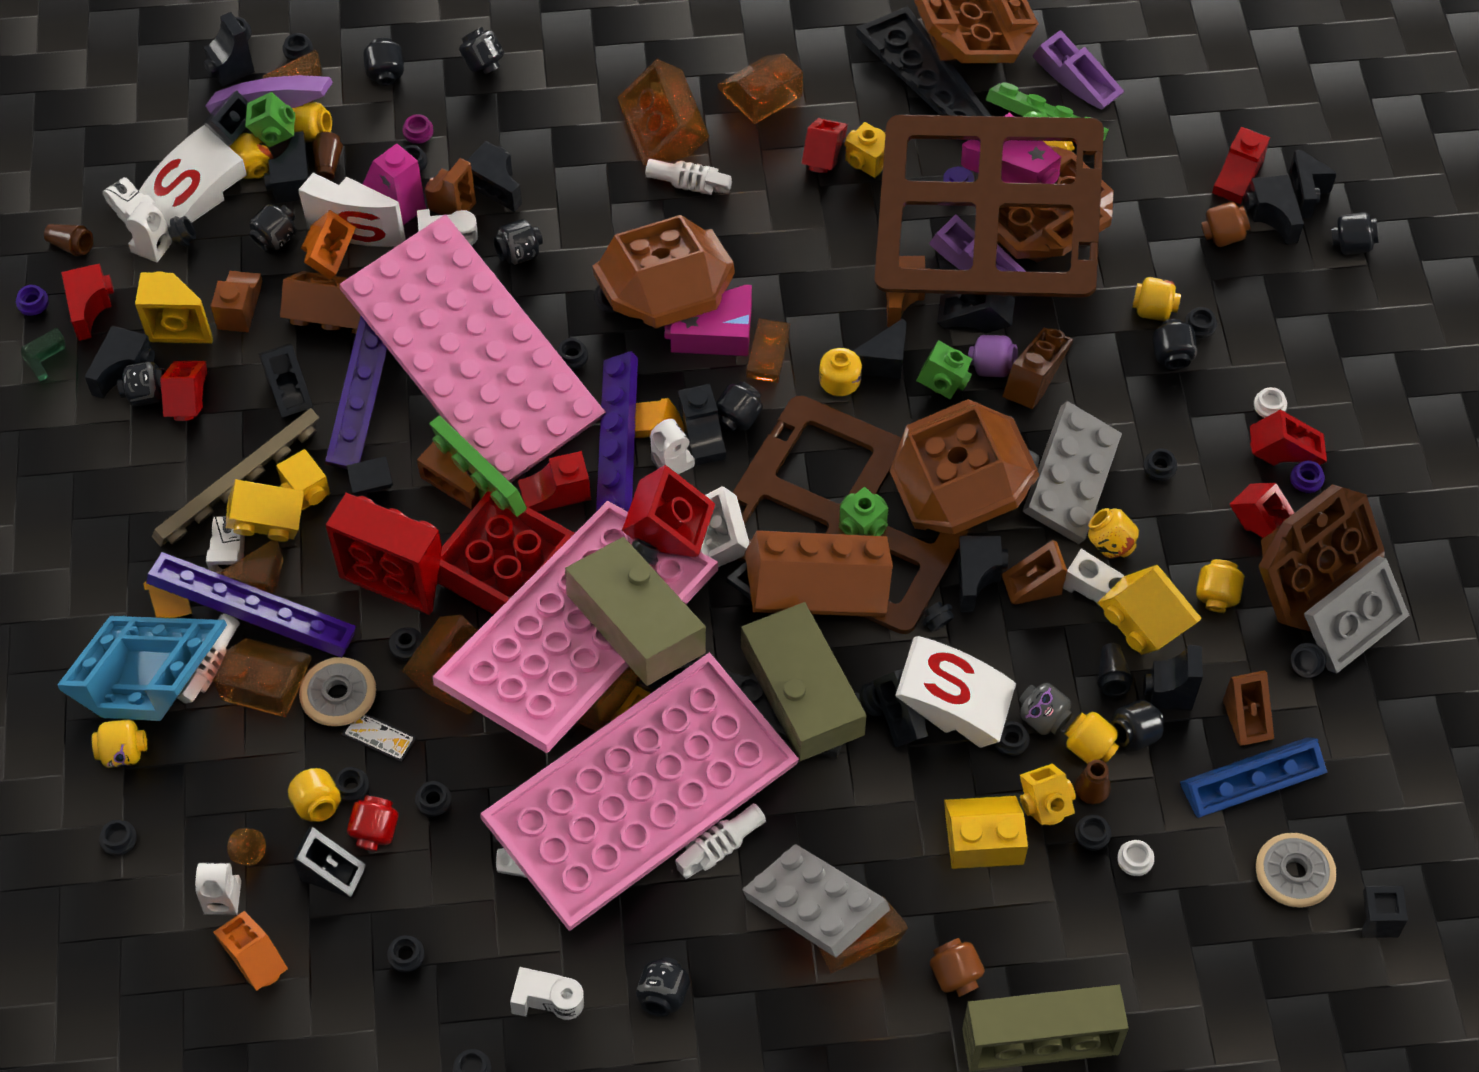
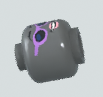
(1045, 709)

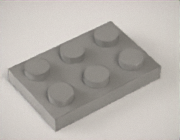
(1357, 614)

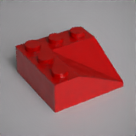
(385, 551)
(497, 553)

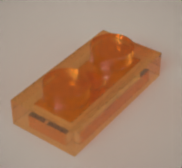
(768, 350)

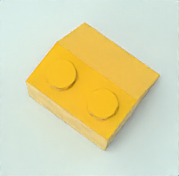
(170, 310)
(264, 510)
(1148, 609)
(986, 832)

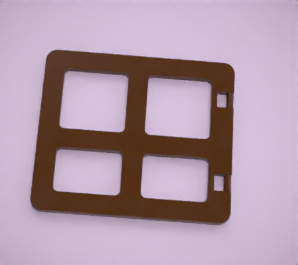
(988, 196)
(762, 483)

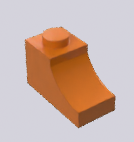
(327, 243)
(251, 950)

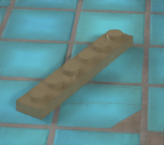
(249, 469)

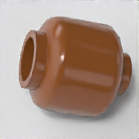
(1225, 224)
(957, 967)

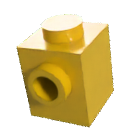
(303, 474)

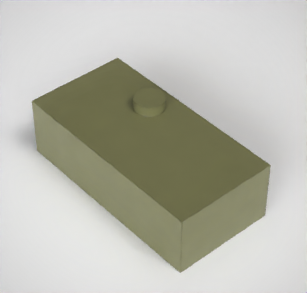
(635, 610)
(803, 681)
(1044, 1027)

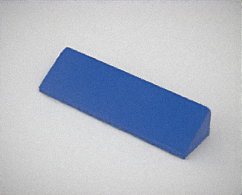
(1254, 776)

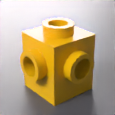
(866, 149)
(1047, 795)

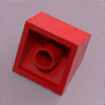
(669, 513)

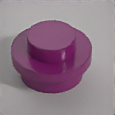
(417, 129)

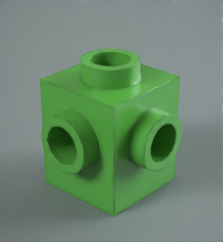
(270, 119)
(945, 370)
(863, 514)

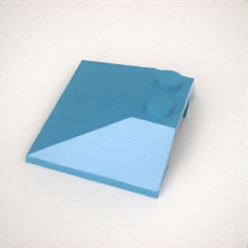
(139, 665)

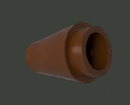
(326, 154)
(71, 238)
(1093, 783)

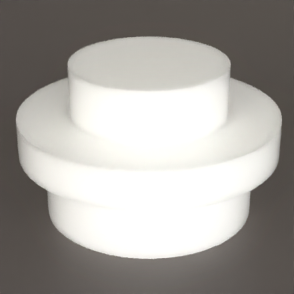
(1269, 401)
(1135, 858)

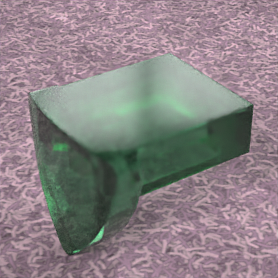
(40, 350)

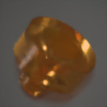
(246, 846)

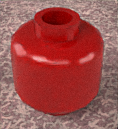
(372, 823)

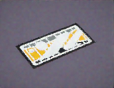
(380, 736)

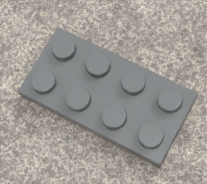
(1072, 472)
(816, 900)

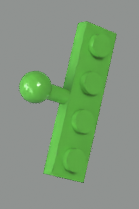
(1031, 105)
(483, 473)

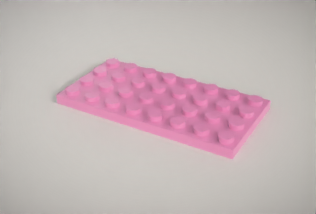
(472, 349)
(539, 655)
(638, 790)

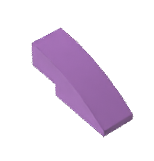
(1077, 71)
(956, 245)

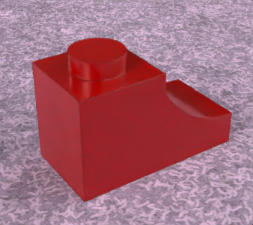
(823, 144)
(1241, 165)
(86, 296)
(183, 389)
(1286, 439)
(557, 484)
(1261, 508)

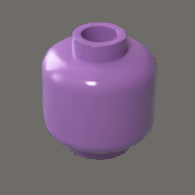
(993, 355)

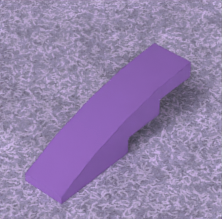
(290, 89)

